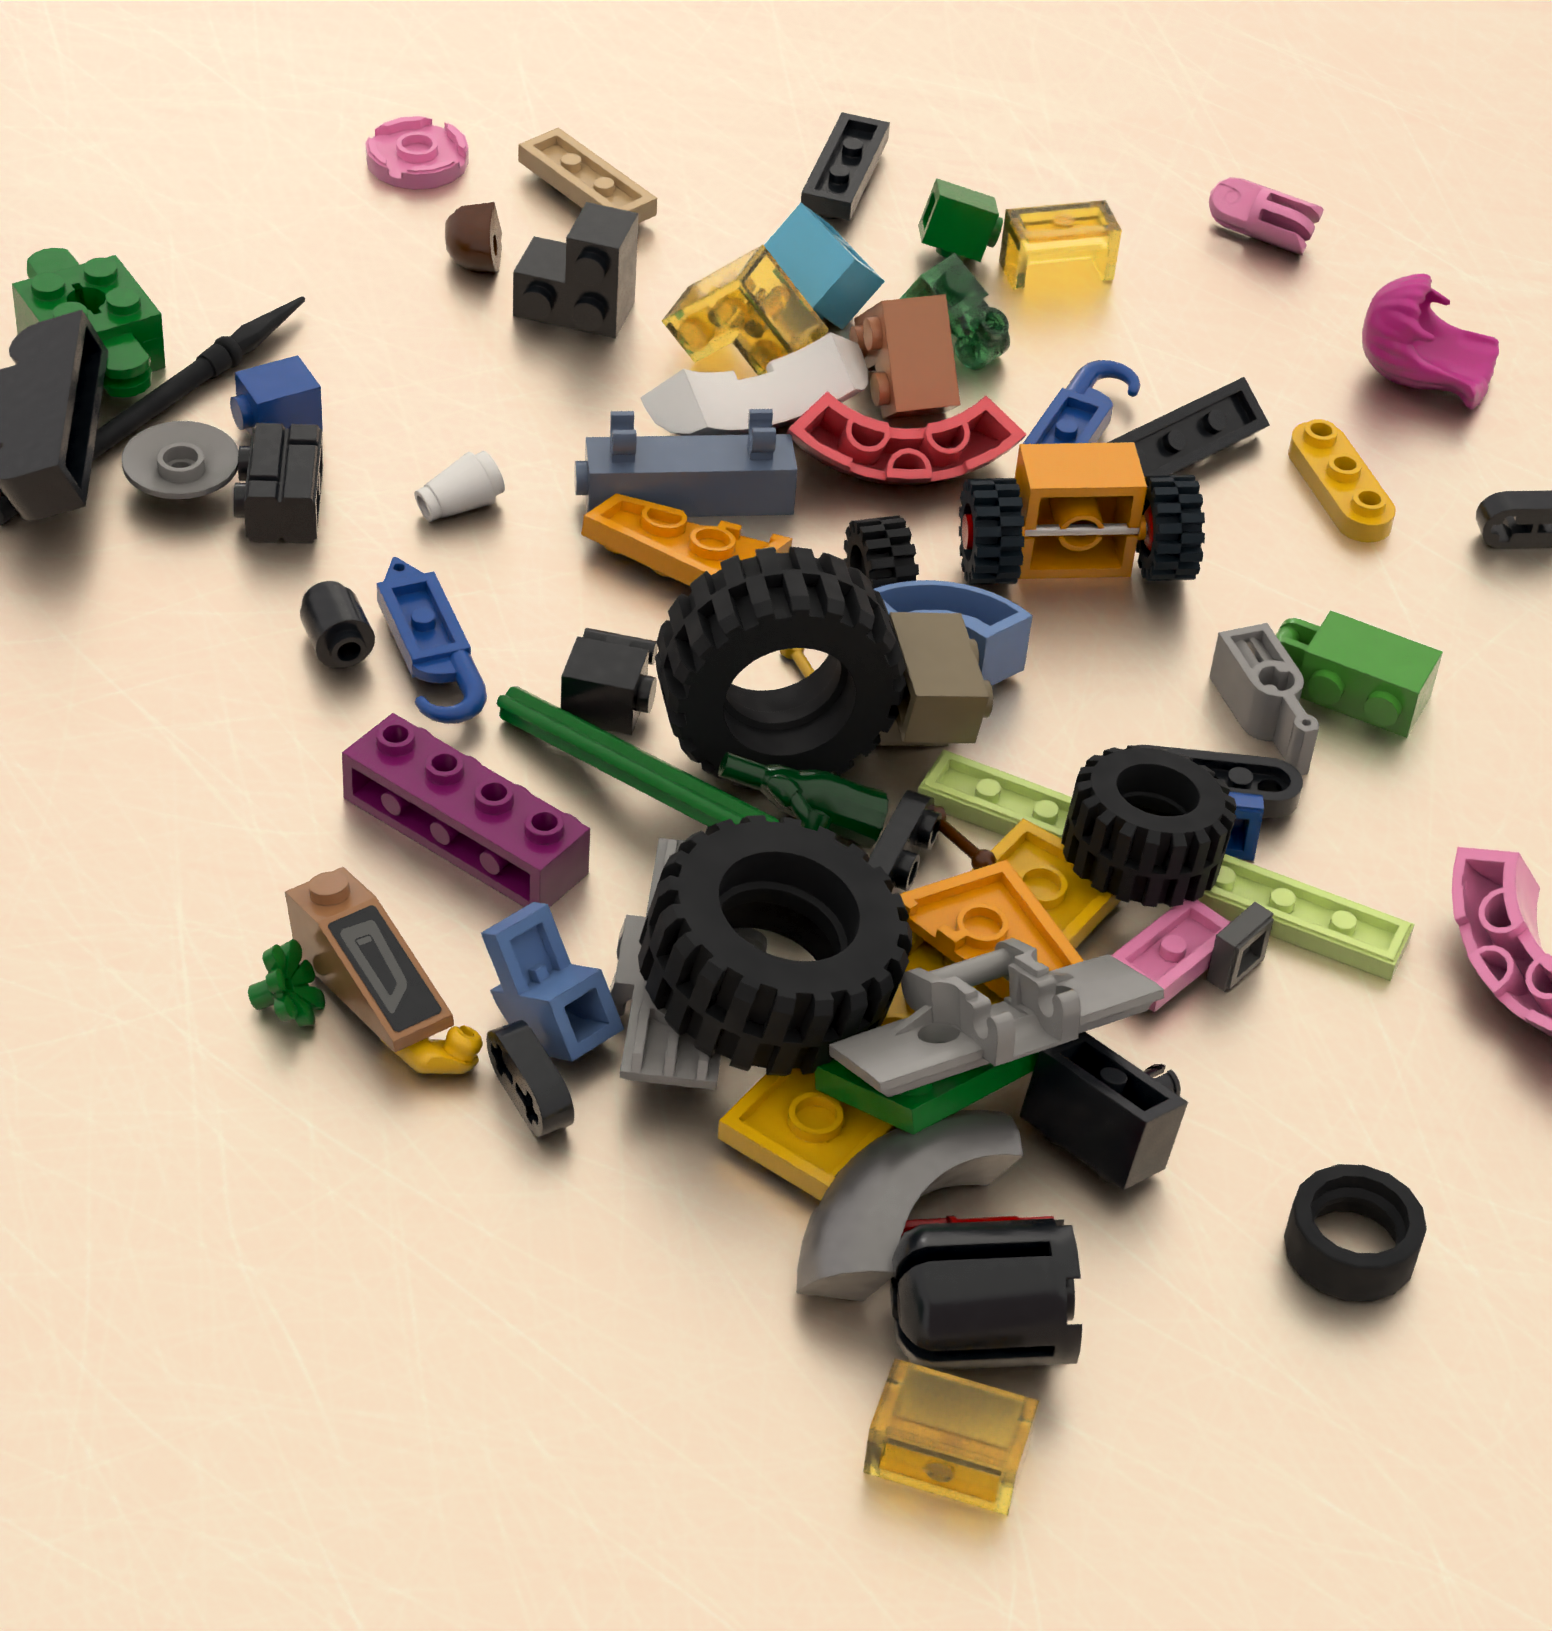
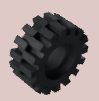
(881, 550)

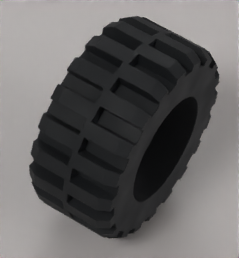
(771, 607)
(786, 883)

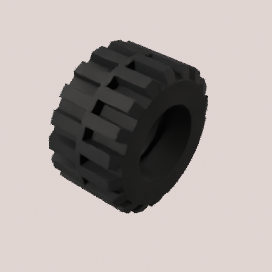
(1148, 825)

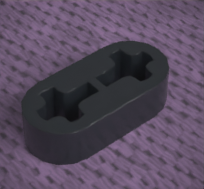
(1516, 519)
(530, 1078)

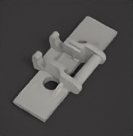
(961, 1030)
(651, 1046)

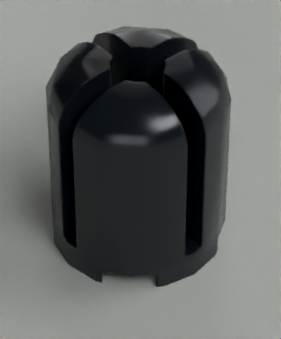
(986, 1294)

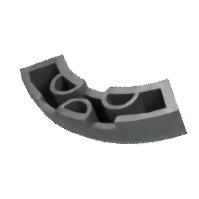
(866, 1206)

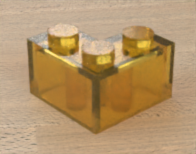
(745, 305)

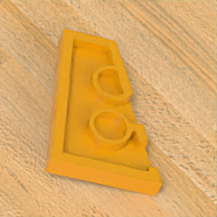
(665, 539)
(978, 910)

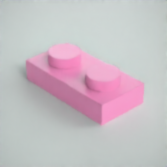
(1174, 947)

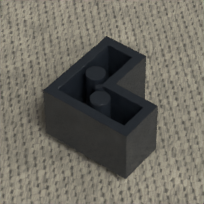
(584, 281)

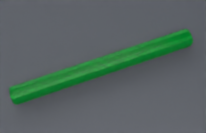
(622, 760)

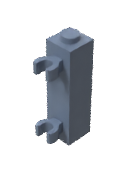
(693, 473)

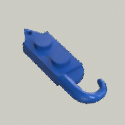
(1080, 411)
(430, 639)

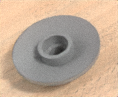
(180, 460)

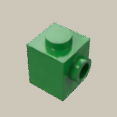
(959, 221)

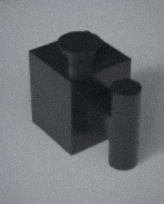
(609, 680)

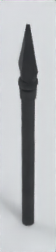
(216, 359)

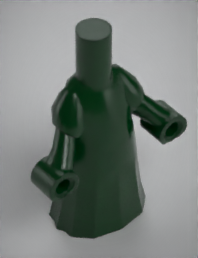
(815, 798)

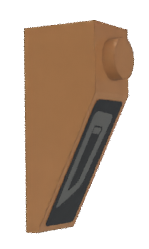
(365, 959)

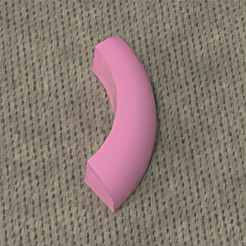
(1498, 926)

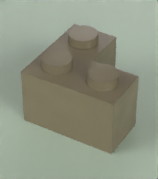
(943, 682)

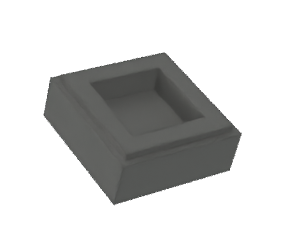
(1240, 947)

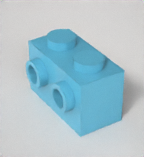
(823, 266)

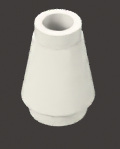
(461, 487)

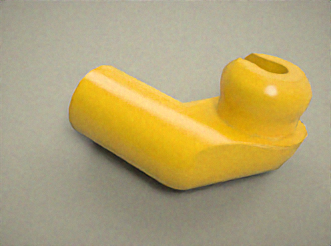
(447, 1056)

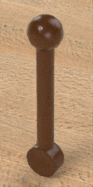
(978, 857)

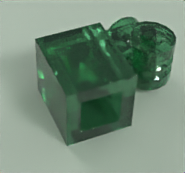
(979, 328)

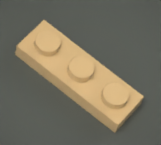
(583, 174)

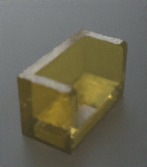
(1059, 235)
(950, 1436)

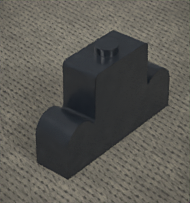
(50, 415)

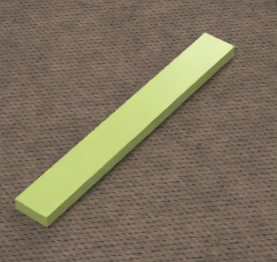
(1301, 912)

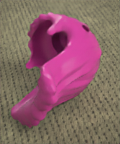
(1419, 348)

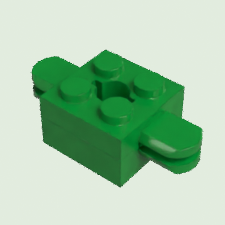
(111, 301)

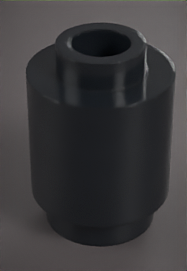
(336, 625)

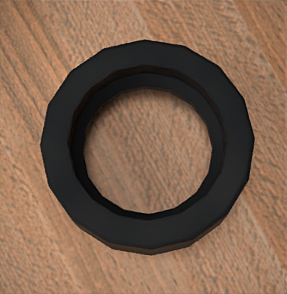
(1342, 1271)

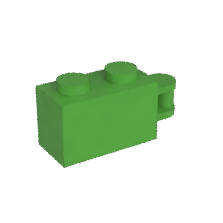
(1362, 670)

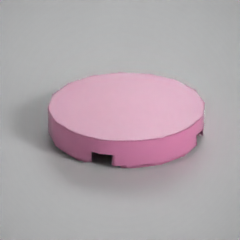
(416, 153)

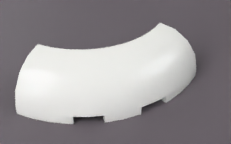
(720, 403)

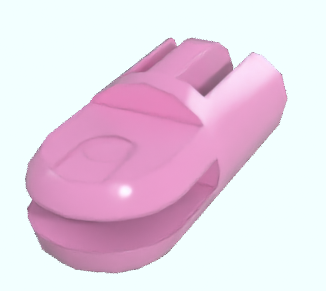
(1264, 213)

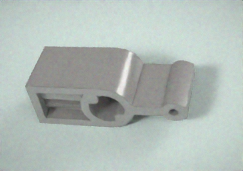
(1265, 691)

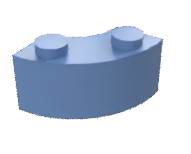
(990, 619)

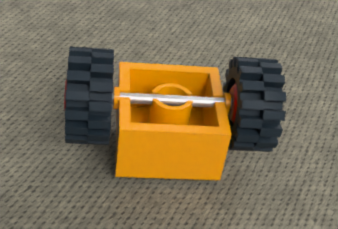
(1080, 516)

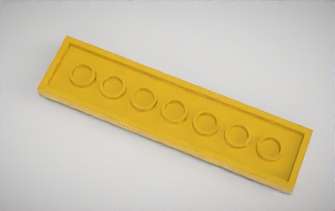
(813, 1135)

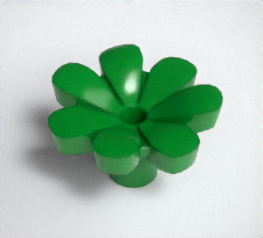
(288, 985)

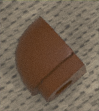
(475, 237)

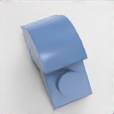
(558, 1000)

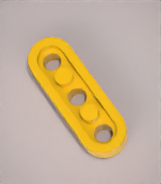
(1341, 481)

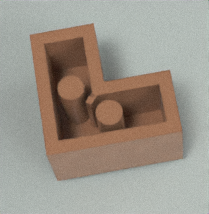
(912, 356)

